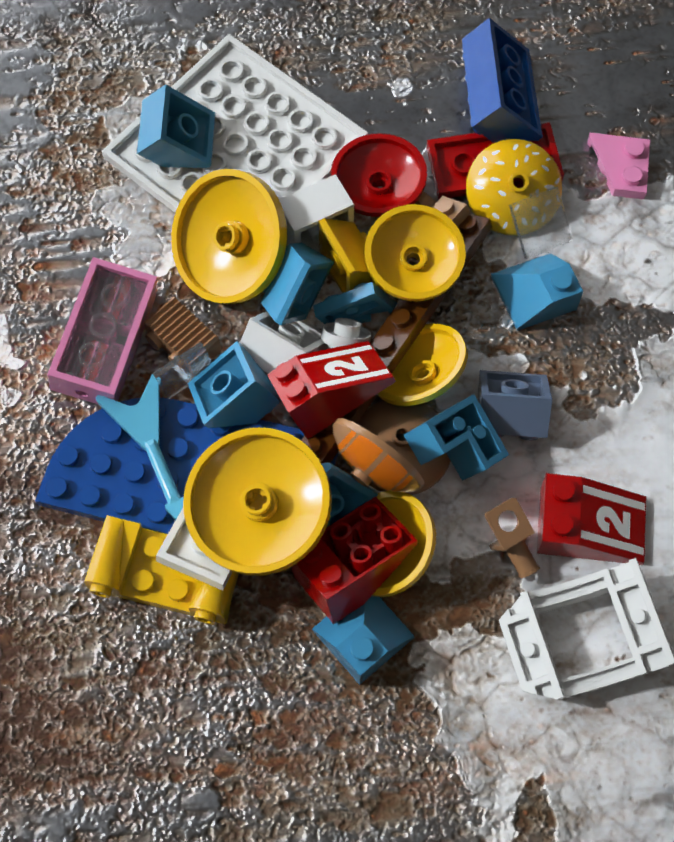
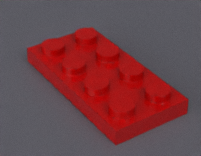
(454, 155)

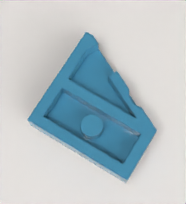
(355, 304)

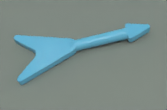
(143, 426)

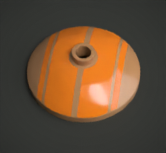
(374, 459)

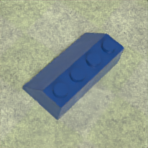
(500, 85)

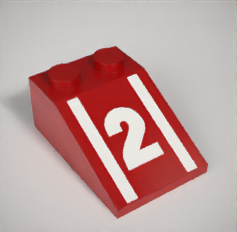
(329, 384)
(590, 520)

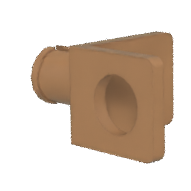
(513, 541)

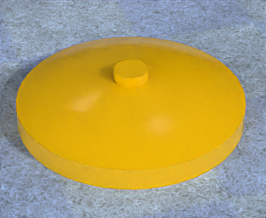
(229, 236)
(257, 501)

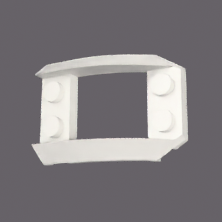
(635, 612)

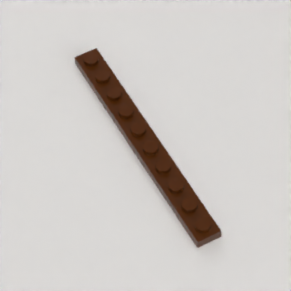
(399, 334)

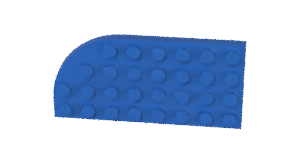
(107, 473)

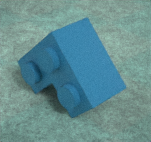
(463, 434)

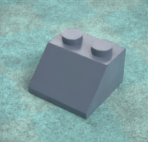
(516, 403)

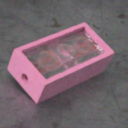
(102, 332)

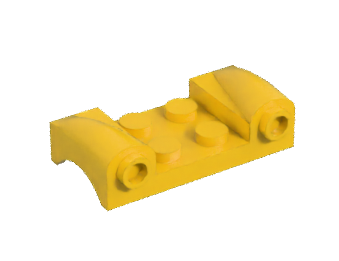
(128, 569)

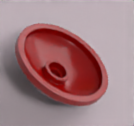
(382, 162)

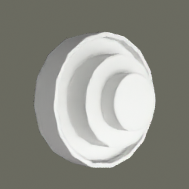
(344, 332)

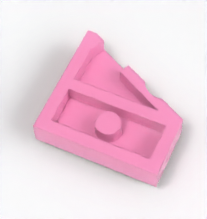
(623, 163)

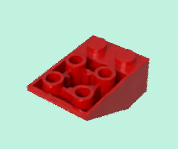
(354, 559)

